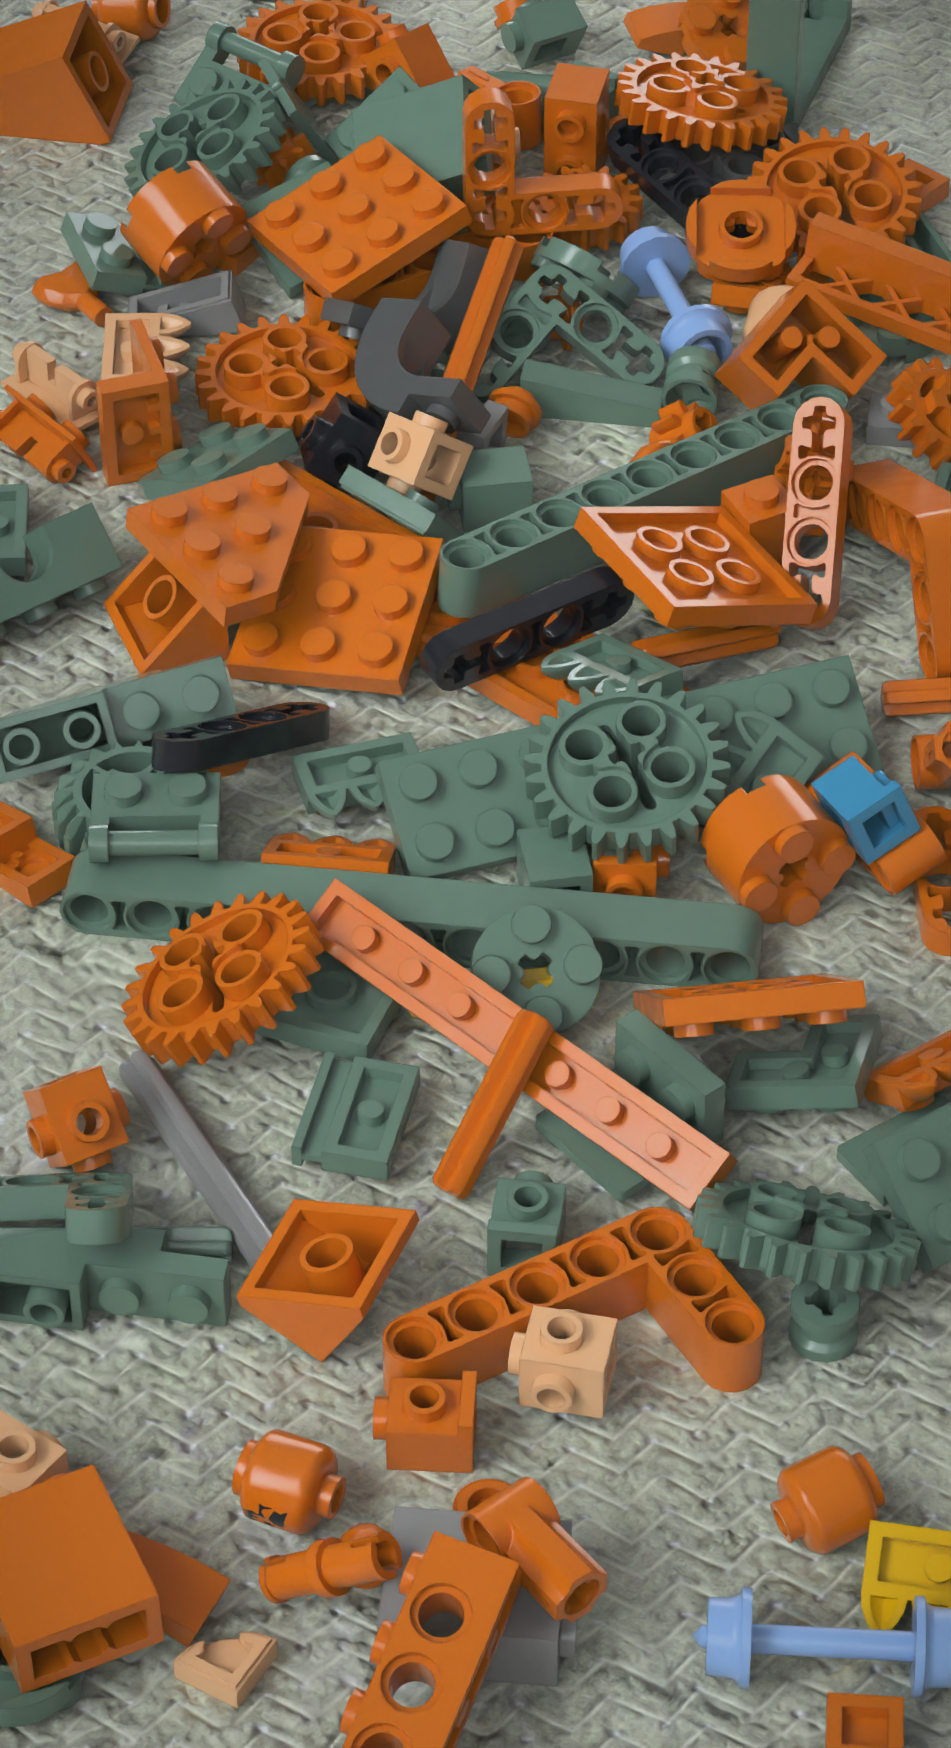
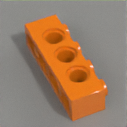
(446, 1579)

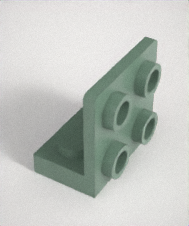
(665, 1074)

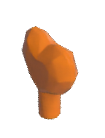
(71, 292)

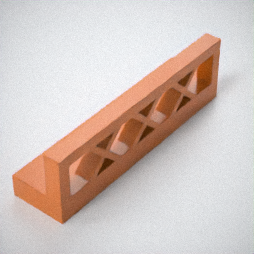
(880, 266)

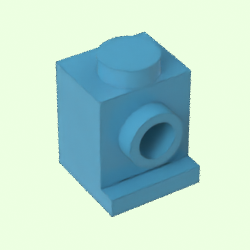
(866, 808)

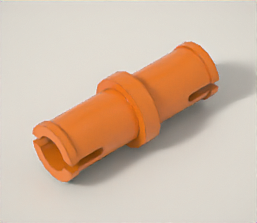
(330, 1567)

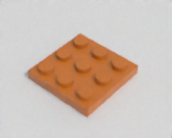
(359, 221)
(695, 566)
(343, 613)
(751, 1003)

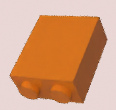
(70, 1581)

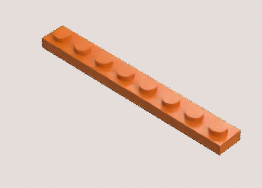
(477, 1020)

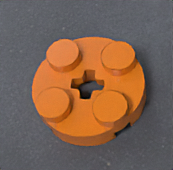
(702, 29)
(734, 258)

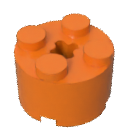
(185, 224)
(776, 850)

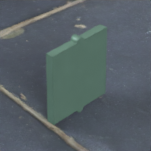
(297, 111)

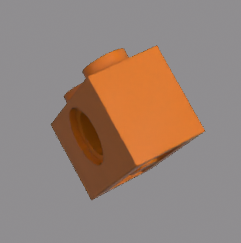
(576, 118)

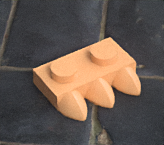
(117, 342)

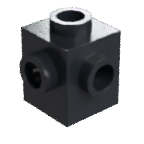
(340, 438)

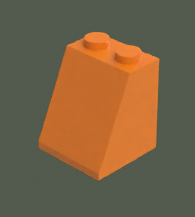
(61, 78)

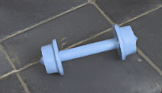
(658, 266)
(733, 1638)

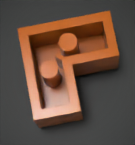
(803, 342)

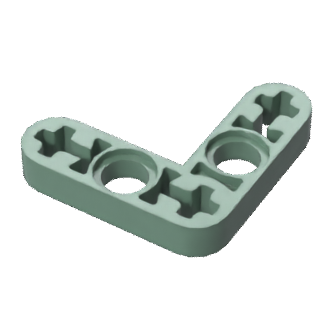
(546, 318)
(94, 1204)

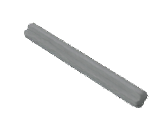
(197, 1154)

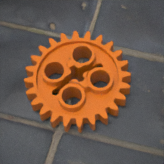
(330, 40)
(700, 102)
(844, 182)
(276, 374)
(222, 978)

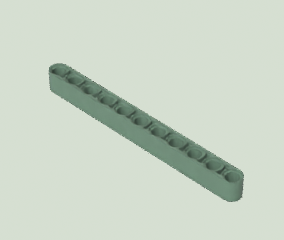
(636, 935)

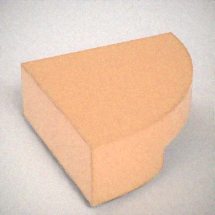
(228, 1666)

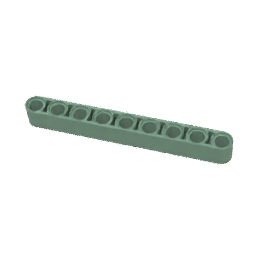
(543, 546)

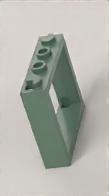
(796, 46)

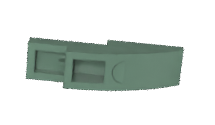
(118, 711)
(59, 1282)

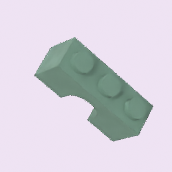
(67, 557)

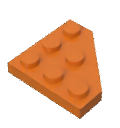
(227, 539)

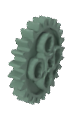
(222, 128)
(676, 748)
(847, 1245)

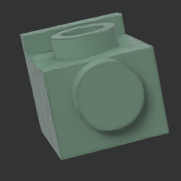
(543, 31)
(524, 1211)

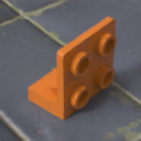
(137, 412)

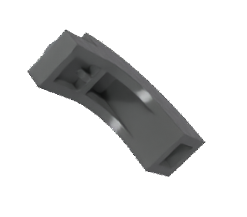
(445, 294)
(396, 366)

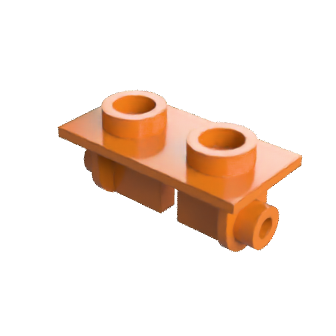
(57, 447)

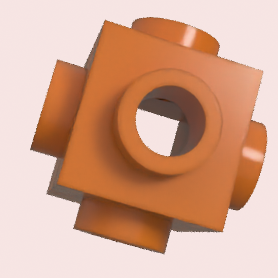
(55, 1114)

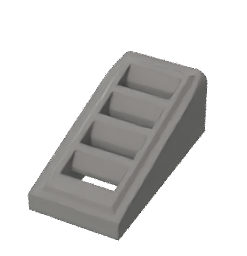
(209, 302)

